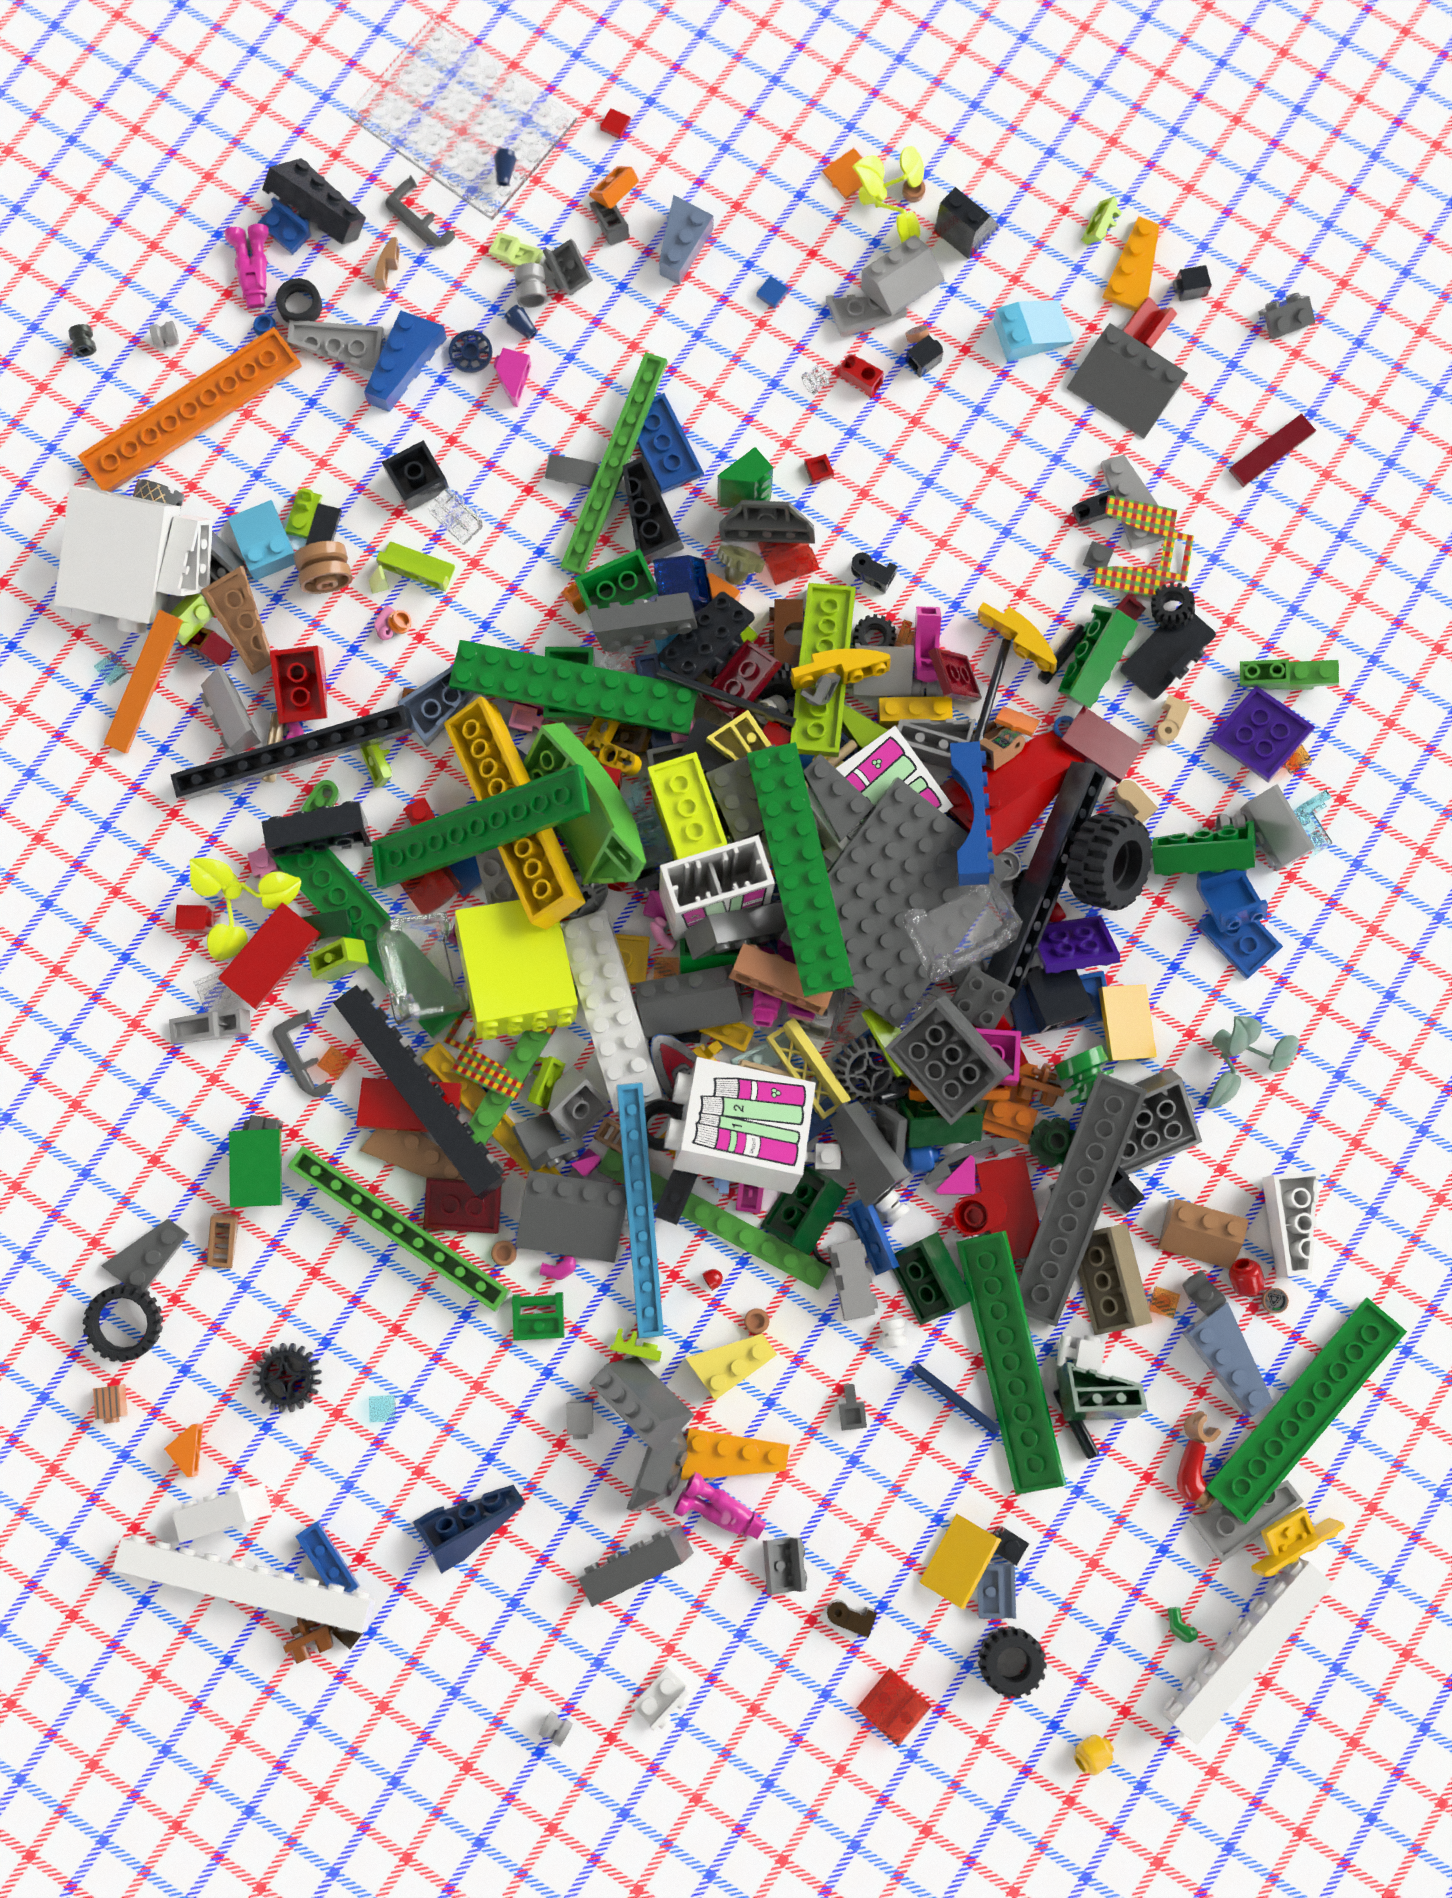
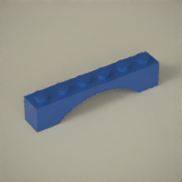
(973, 855)

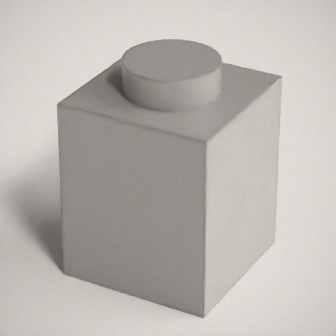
(579, 1419)

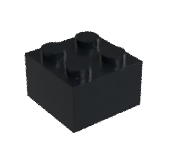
(415, 475)

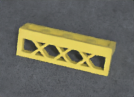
(814, 1061)

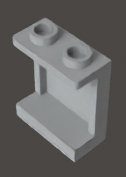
(894, 682)

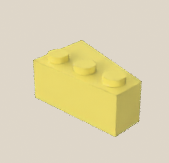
(738, 737)
(730, 1364)

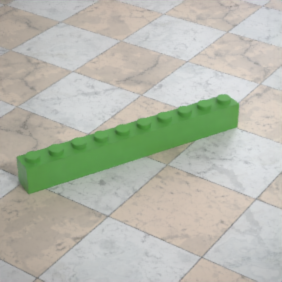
(399, 1228)

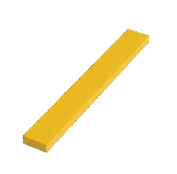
(472, 1095)

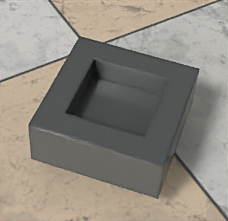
(1097, 556)

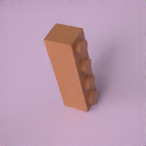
(775, 977)

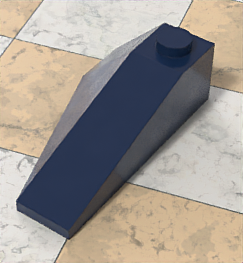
(459, 1530)

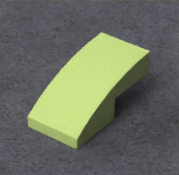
(513, 252)

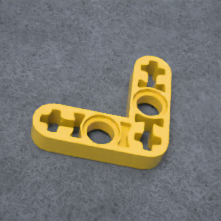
(602, 741)

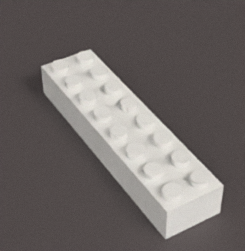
(610, 1006)
(1246, 1649)

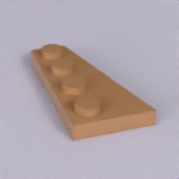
(237, 612)
(411, 1152)

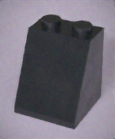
(963, 223)
(1057, 998)

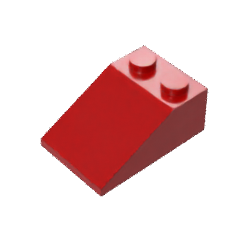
(299, 684)

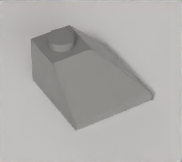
(576, 1103)

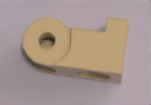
(1173, 720)
(1135, 800)

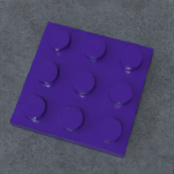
(1262, 734)
(1077, 945)

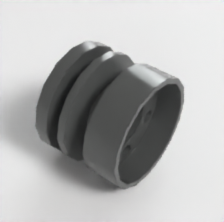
(593, 894)

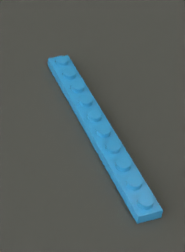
(640, 1210)

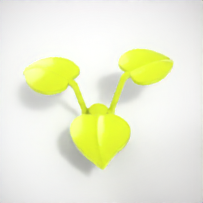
(874, 189)
(211, 875)

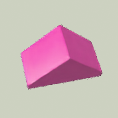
(960, 1181)
(749, 1198)

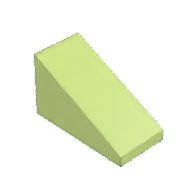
(378, 581)

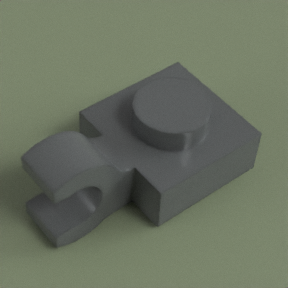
(852, 1412)

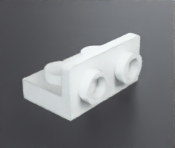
(662, 1698)

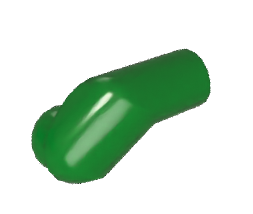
(1179, 1628)

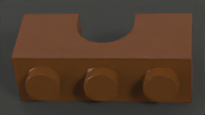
(786, 616)

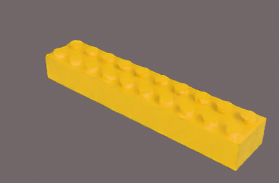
(492, 767)

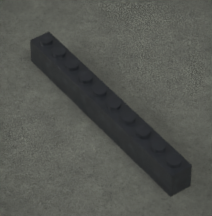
(293, 753)
(1047, 871)
(419, 1092)

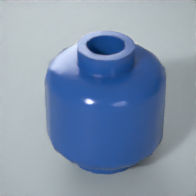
(920, 1160)

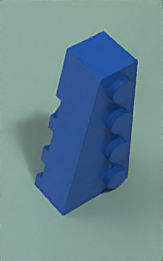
(402, 358)

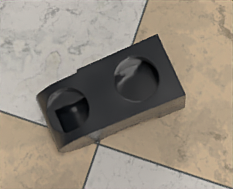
(1092, 509)
(873, 572)

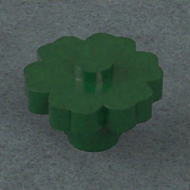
(1051, 1141)

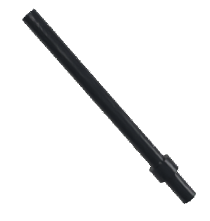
(992, 690)
(771, 714)

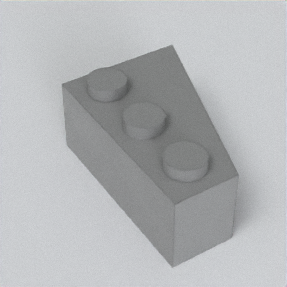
(932, 738)

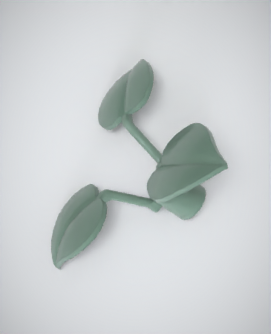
(1244, 1033)

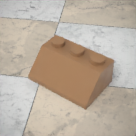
(1202, 1233)

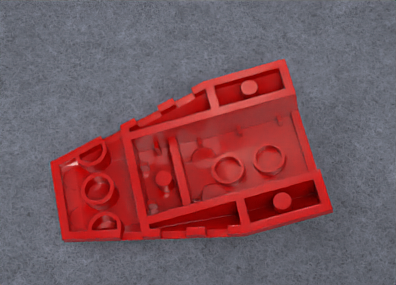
(1016, 790)

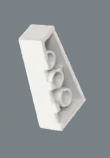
(1292, 1220)

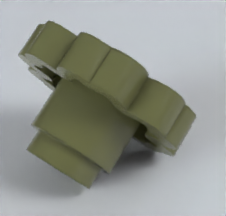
(739, 563)

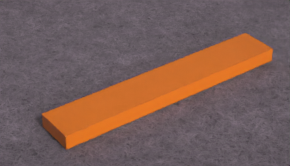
(143, 681)

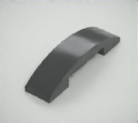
(997, 1146)

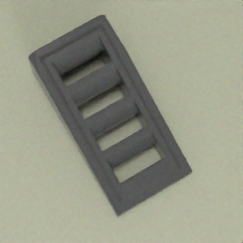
(614, 233)

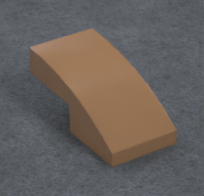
(388, 260)

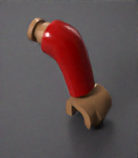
(1189, 1475)

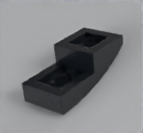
(1124, 1192)

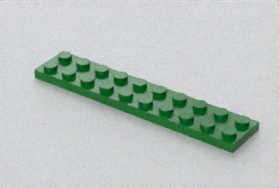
(573, 687)
(481, 826)
(800, 870)
(335, 888)
(1011, 1363)
(1305, 1410)

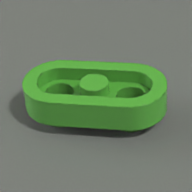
(317, 797)

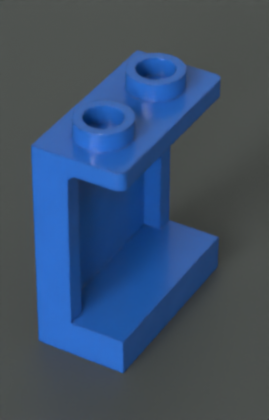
(1230, 898)

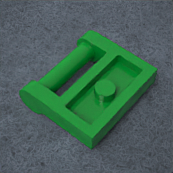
(541, 1324)

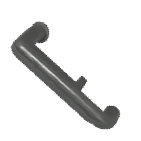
(411, 220)
(292, 1057)

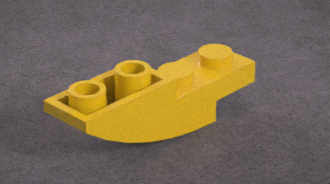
(1027, 639)
(848, 663)

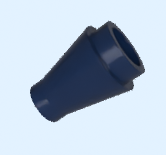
(504, 165)
(520, 321)

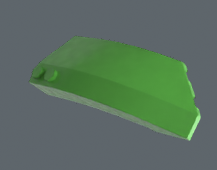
(606, 839)

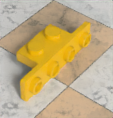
(1292, 1538)

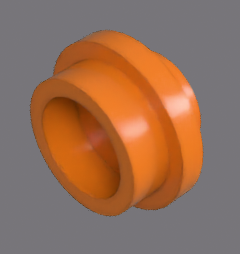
(399, 621)

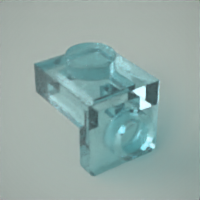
(636, 800)

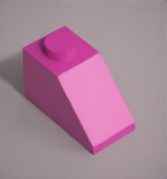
(512, 373)

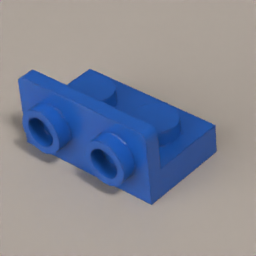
(285, 226)

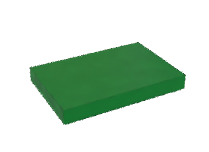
(255, 1168)

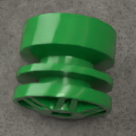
(1082, 1071)

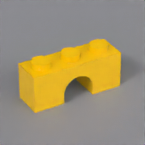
(893, 709)

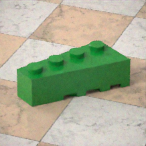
(1097, 655)
(1206, 851)

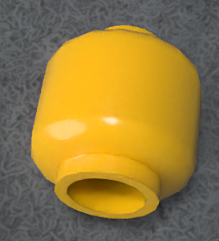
(1094, 1754)

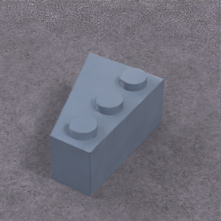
(684, 238)

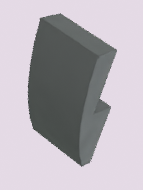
(570, 470)

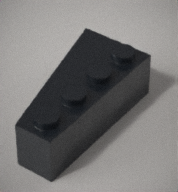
(315, 199)
(650, 518)
(317, 830)

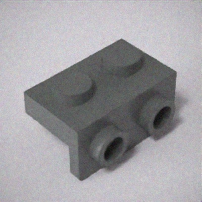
(567, 267)
(1288, 315)
(784, 1565)

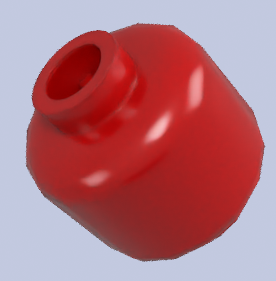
(1246, 1277)

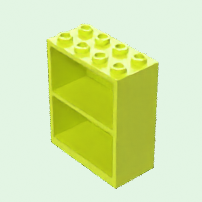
(685, 806)
(513, 971)

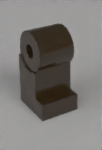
(851, 1619)

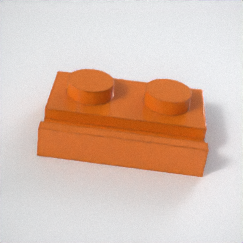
(1009, 1120)

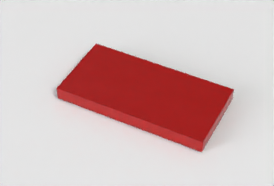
(269, 956)
(386, 1109)
(1012, 1181)

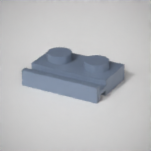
(997, 1592)

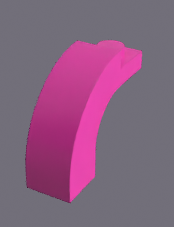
(926, 638)

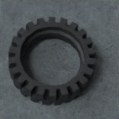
(97, 1338)

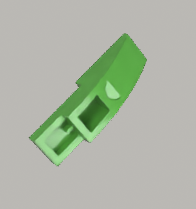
(1287, 675)

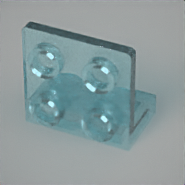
(1307, 814)
(652, 839)

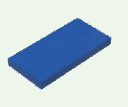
(667, 447)
(1024, 1018)

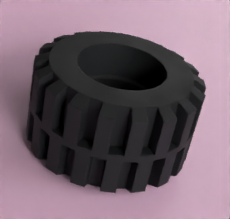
(1033, 1670)

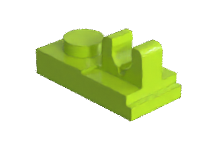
(1101, 220)
(302, 513)
(376, 764)
(543, 1085)
(646, 1351)

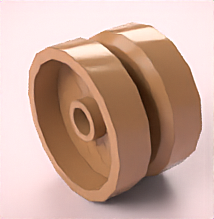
(323, 567)

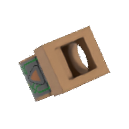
(1002, 747)

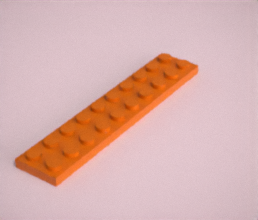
(190, 411)

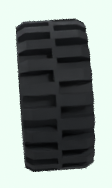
(1109, 861)

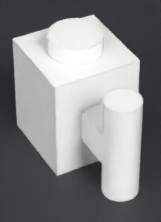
(825, 1157)
(1086, 1354)

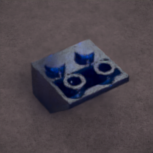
(683, 575)

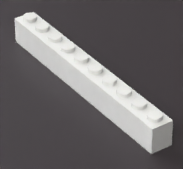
(244, 1584)

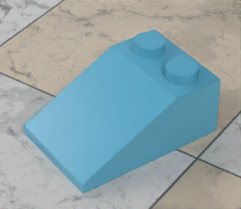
(1031, 328)
(262, 540)

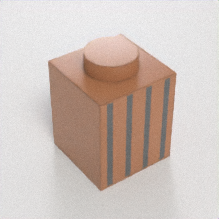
(110, 1403)

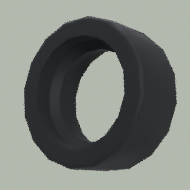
(291, 287)
(655, 1108)

